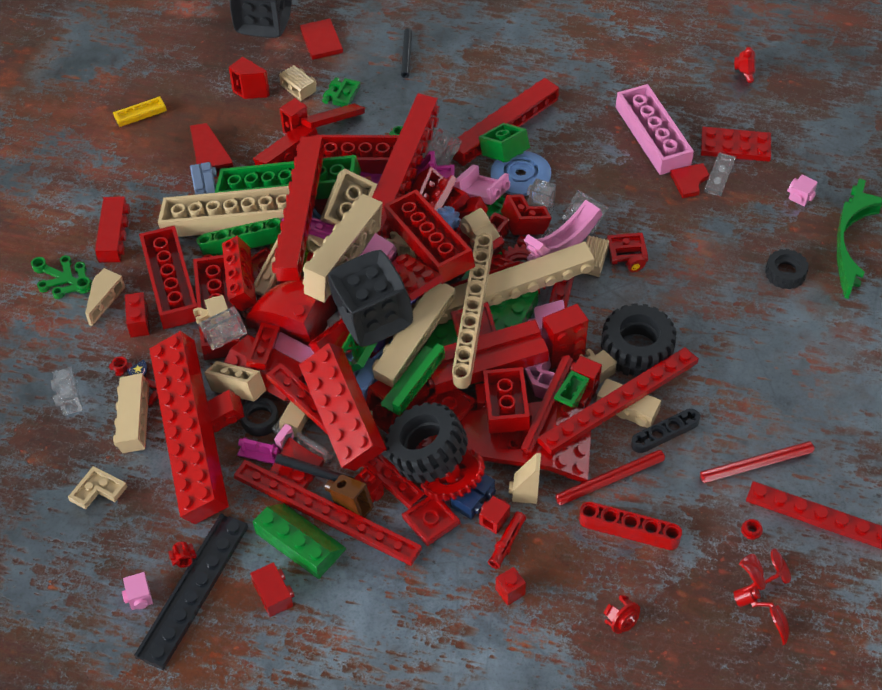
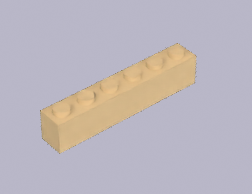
(408, 342)

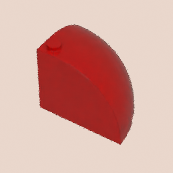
(293, 311)

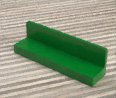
(413, 379)

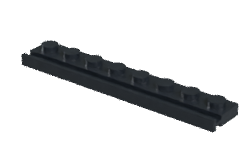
(191, 592)

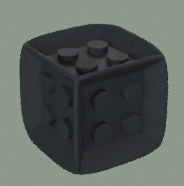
(260, 17)
(370, 297)

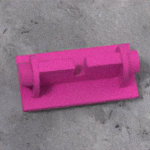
(257, 450)

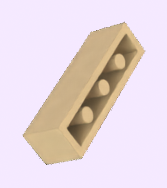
(131, 413)

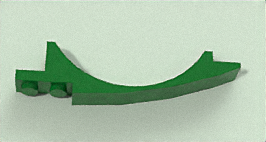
(855, 209)

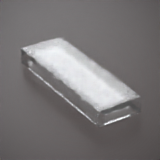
(719, 174)

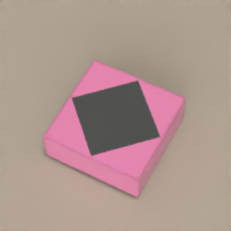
(283, 435)

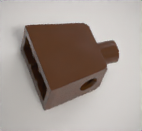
(350, 494)

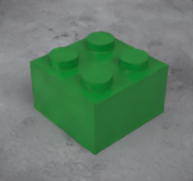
(504, 142)

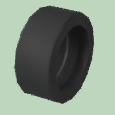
(263, 428)

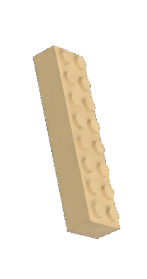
(221, 210)

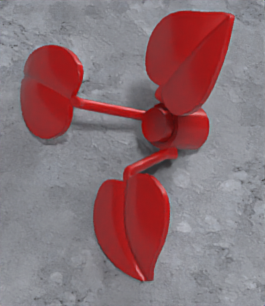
(751, 594)

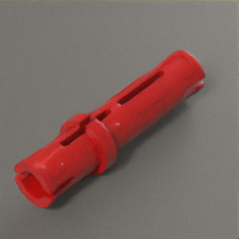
(503, 546)

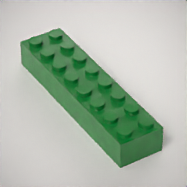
(280, 175)

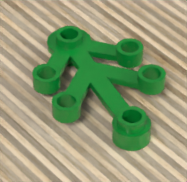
(81, 284)

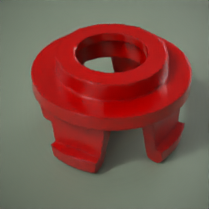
(624, 618)

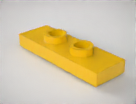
(139, 111)

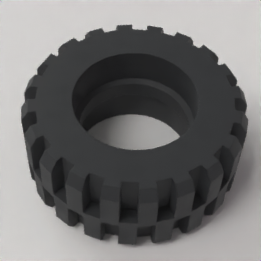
(642, 321)
(435, 458)

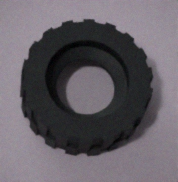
(791, 258)

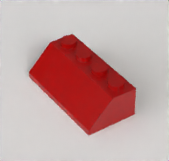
(238, 356)

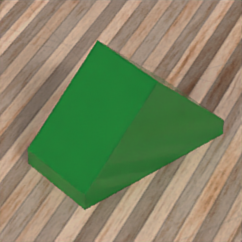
(572, 389)

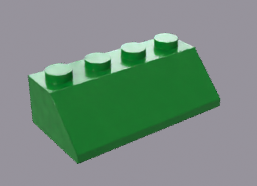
(298, 539)

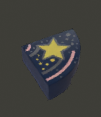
(138, 368)

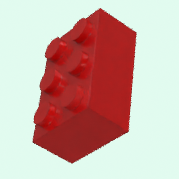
(565, 333)
(506, 400)

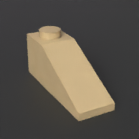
(103, 292)
(526, 481)

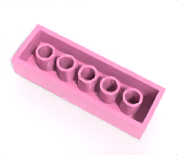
(654, 129)

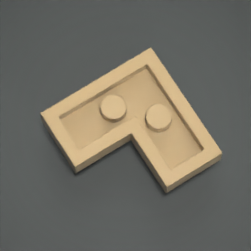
(96, 483)

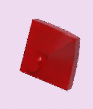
(298, 452)

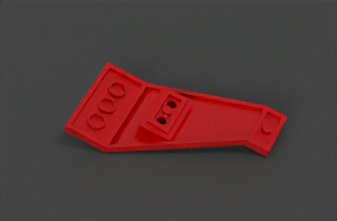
(569, 461)

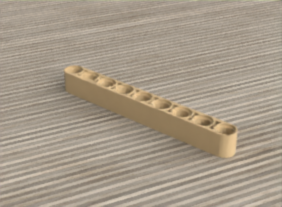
(482, 251)

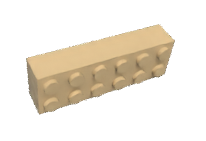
(344, 244)

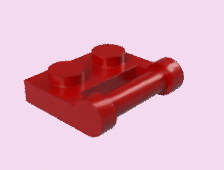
(626, 243)

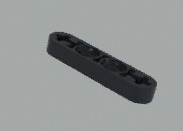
(667, 432)

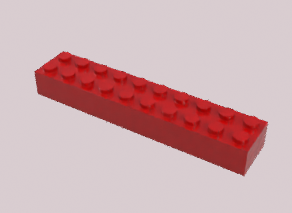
(407, 155)
(188, 428)

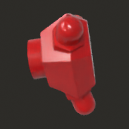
(746, 64)

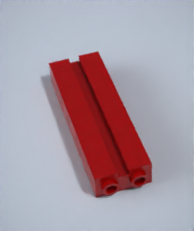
(501, 349)

